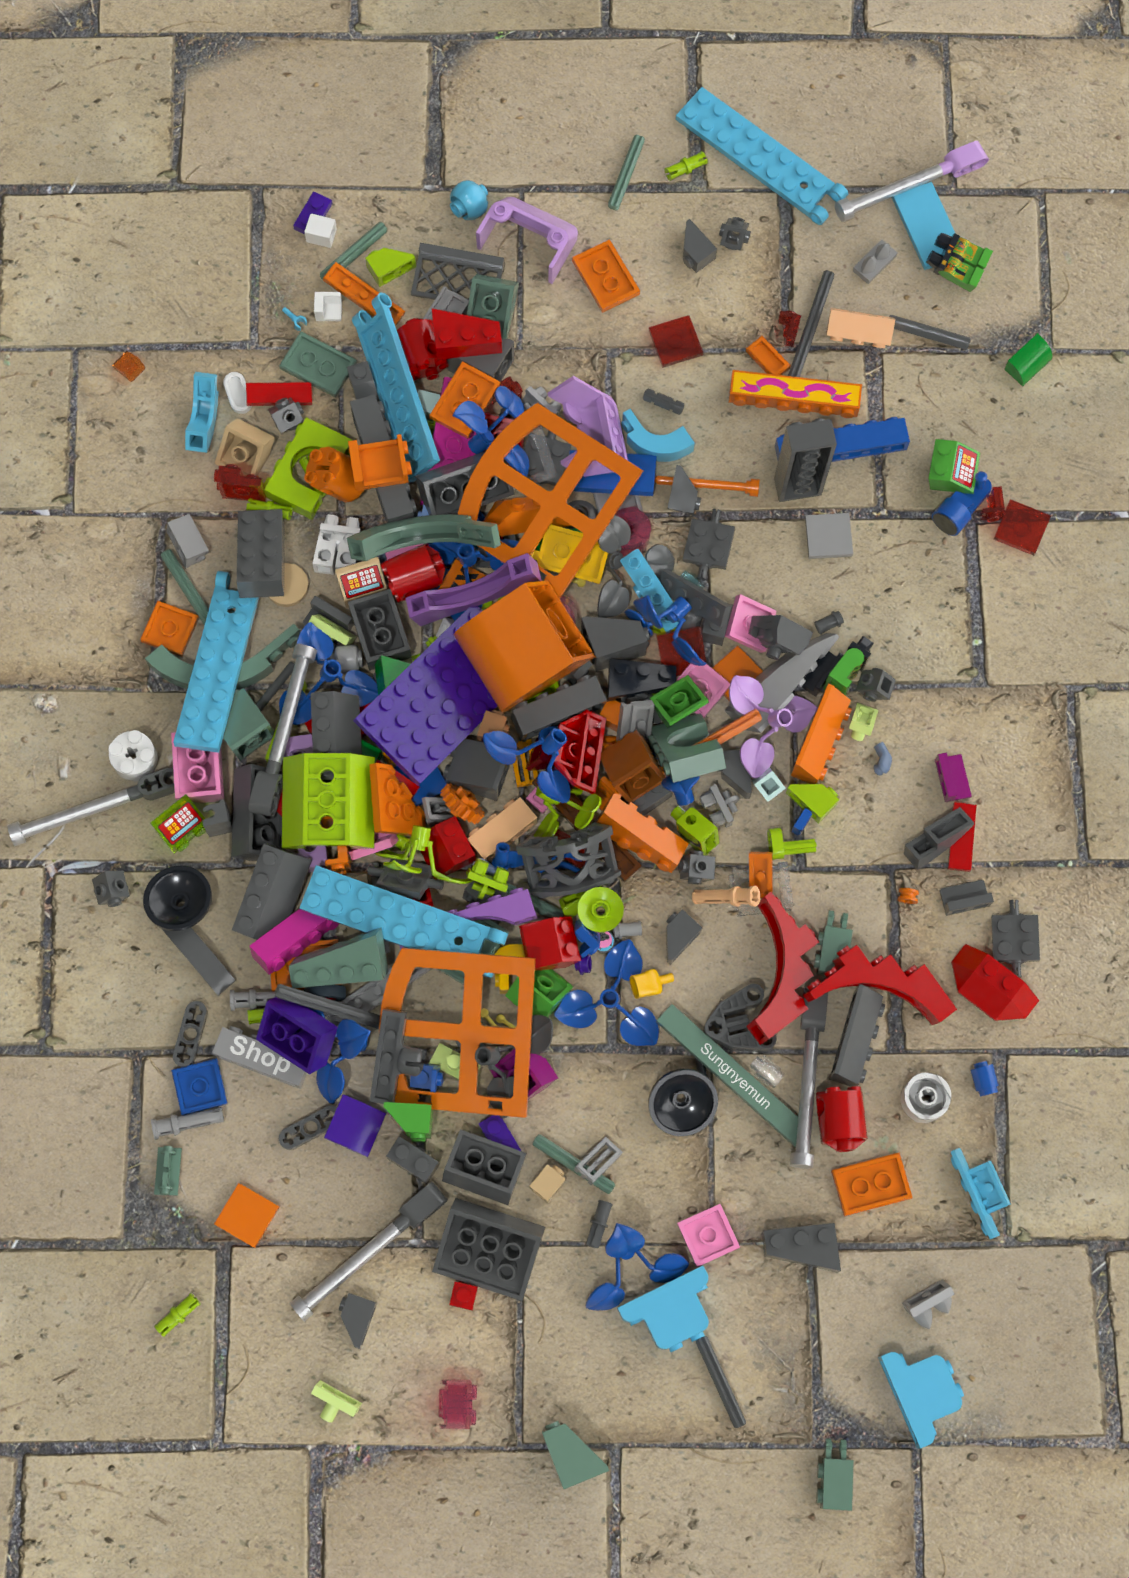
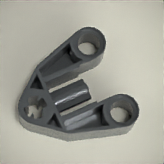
(732, 1005)

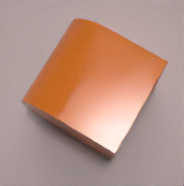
(523, 644)

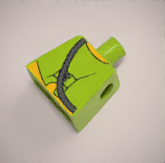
(696, 829)

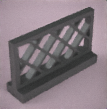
(453, 257)

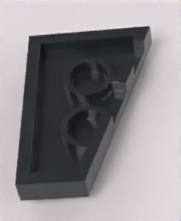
(634, 678)

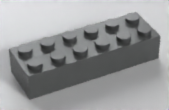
(372, 428)
(805, 459)

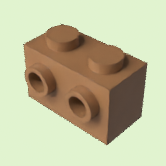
(492, 722)

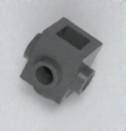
(729, 238)
(286, 414)
(875, 684)
(696, 867)
(110, 888)

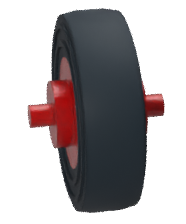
(331, 992)

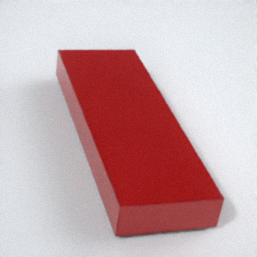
(269, 393)
(962, 850)

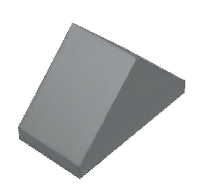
(436, 811)

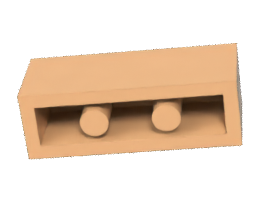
(860, 327)
(502, 827)

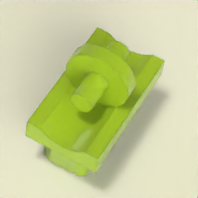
(498, 881)

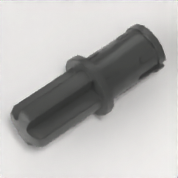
(599, 1224)

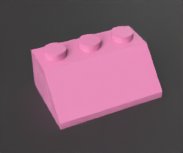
(197, 774)

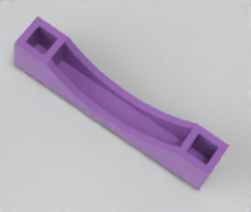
(438, 604)
(513, 909)

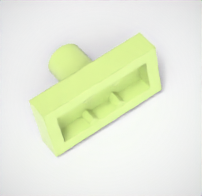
(333, 630)
(862, 721)
(448, 1060)
(335, 1401)

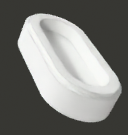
(236, 391)

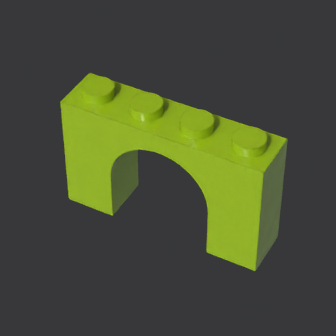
(282, 486)

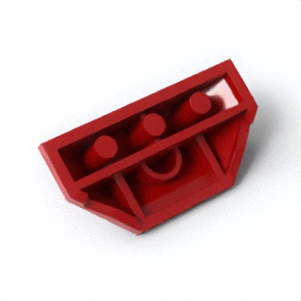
(581, 753)
(991, 986)

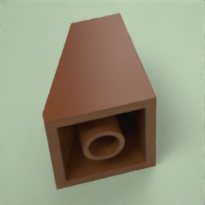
(632, 766)

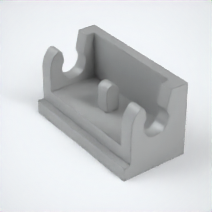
(187, 540)

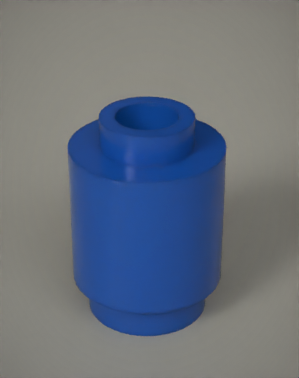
(984, 1078)

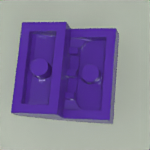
(355, 1125)

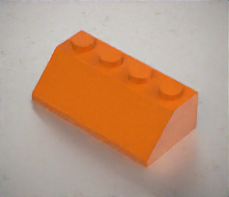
(821, 736)

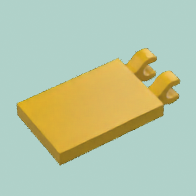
(558, 547)

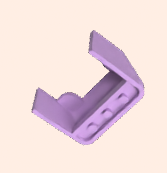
(558, 232)
(594, 415)

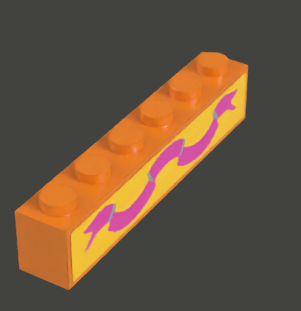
(795, 393)

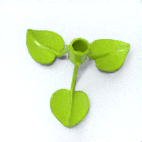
(550, 824)
(418, 841)

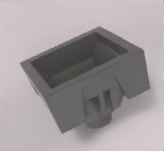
(779, 635)

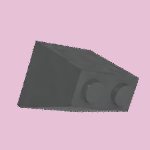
(493, 364)
(614, 639)
(476, 770)

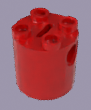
(420, 349)
(414, 571)
(841, 1118)

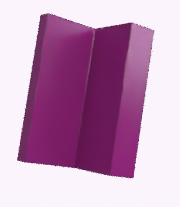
(952, 777)

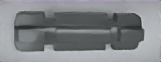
(663, 401)

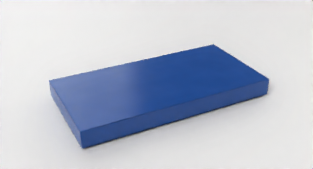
(607, 482)

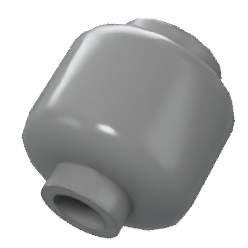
(348, 657)

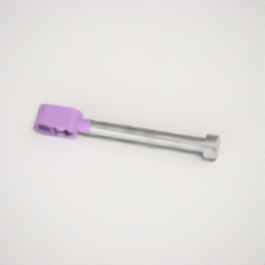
(958, 162)

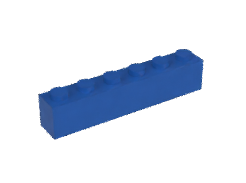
(866, 439)

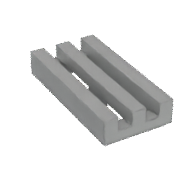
(586, 1173)

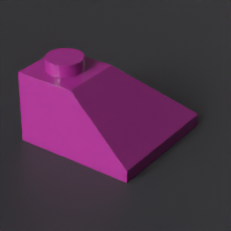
(540, 1072)

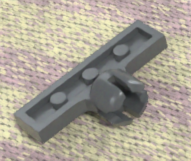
(702, 603)
(393, 1057)

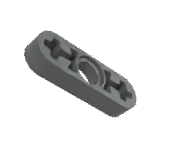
(184, 1026)
(308, 1137)

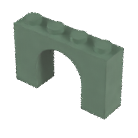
(678, 756)

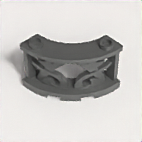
(586, 878)

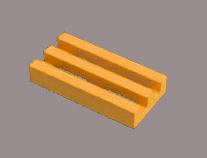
(527, 782)

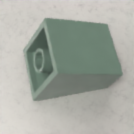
(246, 726)
(571, 1456)

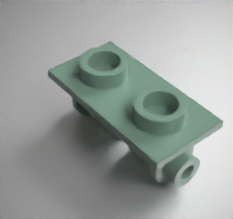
(167, 1171)

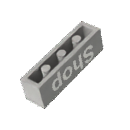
(256, 1057)

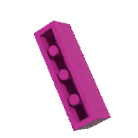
(289, 939)

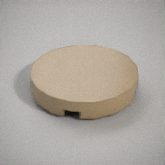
(295, 586)

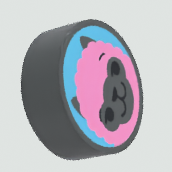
(607, 942)

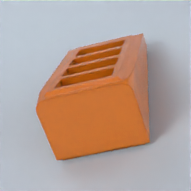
(604, 790)

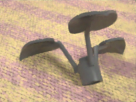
(612, 597)
(489, 1055)

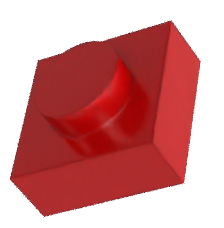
(463, 1296)

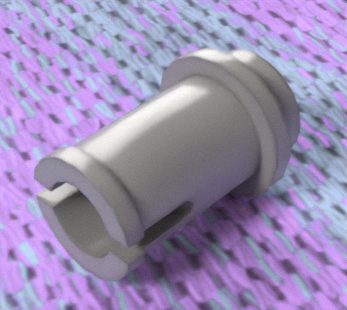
(627, 929)

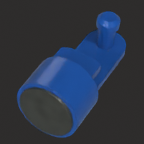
(957, 510)

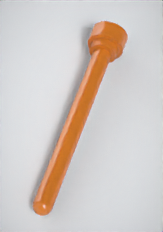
(750, 487)

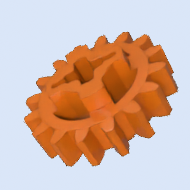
(462, 803)

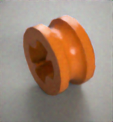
(908, 895)

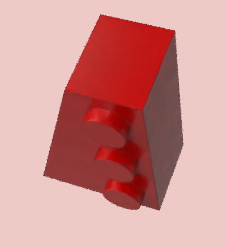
(464, 335)

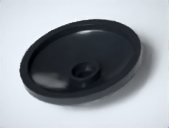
(176, 886)
(687, 1114)

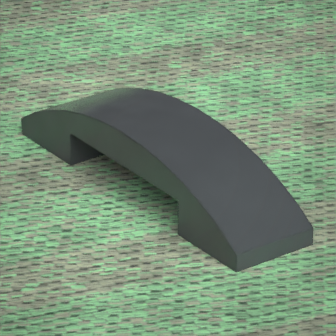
(202, 959)

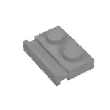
(448, 301)
(635, 716)

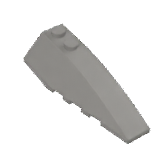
(784, 676)

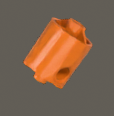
(332, 474)

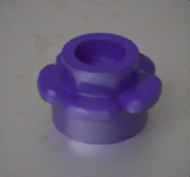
(584, 966)

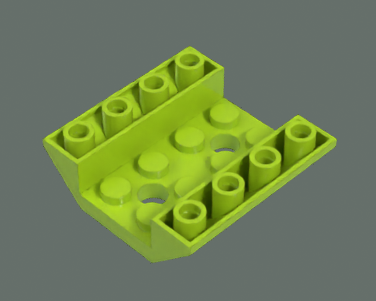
(343, 799)

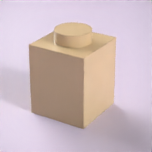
(548, 1182)

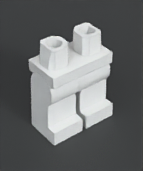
(333, 539)

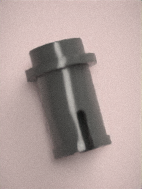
(829, 622)

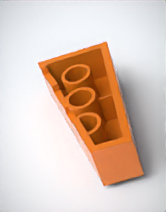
(642, 834)

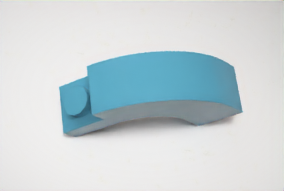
(204, 413)
(665, 447)

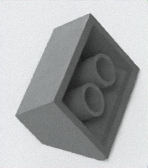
(483, 1167)

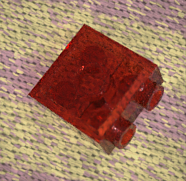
(236, 486)

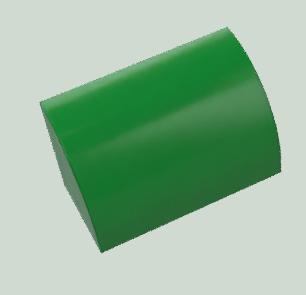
(1029, 360)

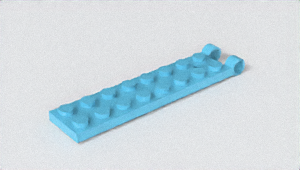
(759, 154)
(395, 384)
(216, 669)
(401, 918)

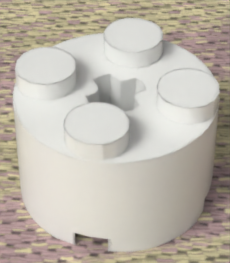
(128, 744)
(929, 1110)

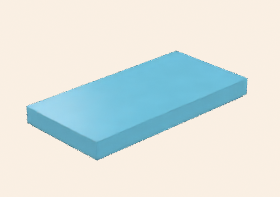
(923, 219)

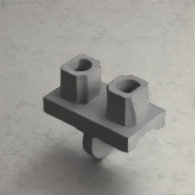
(538, 396)
(714, 797)

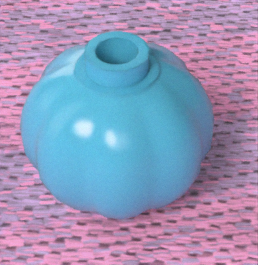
(469, 199)

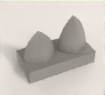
(875, 261)
(920, 1305)

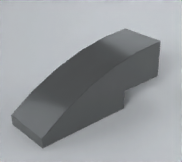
(937, 838)

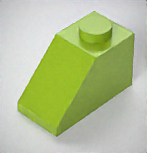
(389, 264)
(814, 797)

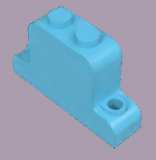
(671, 1310)
(922, 1392)

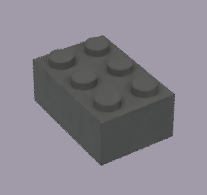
(379, 628)

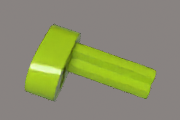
(781, 848)

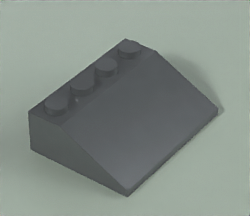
(488, 1249)

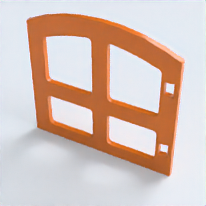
(552, 503)
(470, 1030)

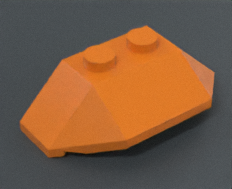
(516, 515)

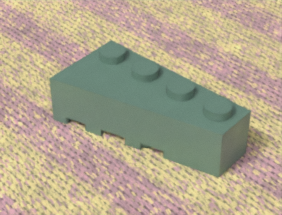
(344, 962)

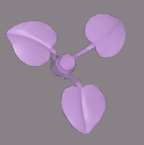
(744, 697)

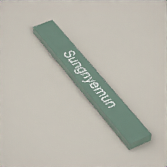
(730, 1072)

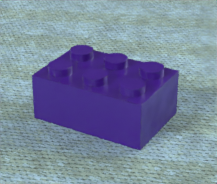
(296, 1034)

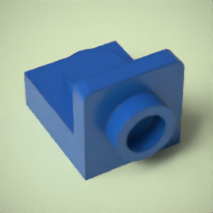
(589, 938)
(429, 1078)

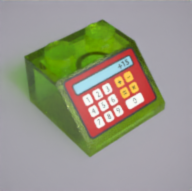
(179, 824)

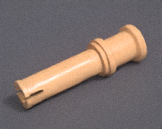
(733, 896)

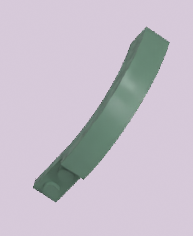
(422, 530)
(251, 671)

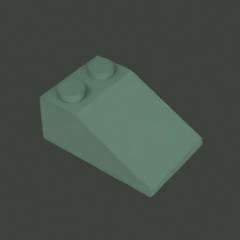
(493, 300)

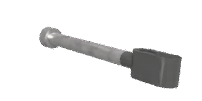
(269, 784)
(19, 833)
(812, 1022)
(412, 1214)

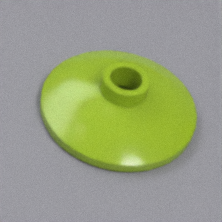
(600, 898)

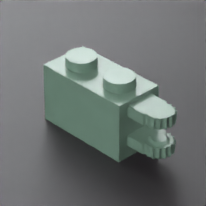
(831, 941)
(836, 1479)

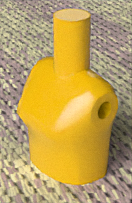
(649, 983)

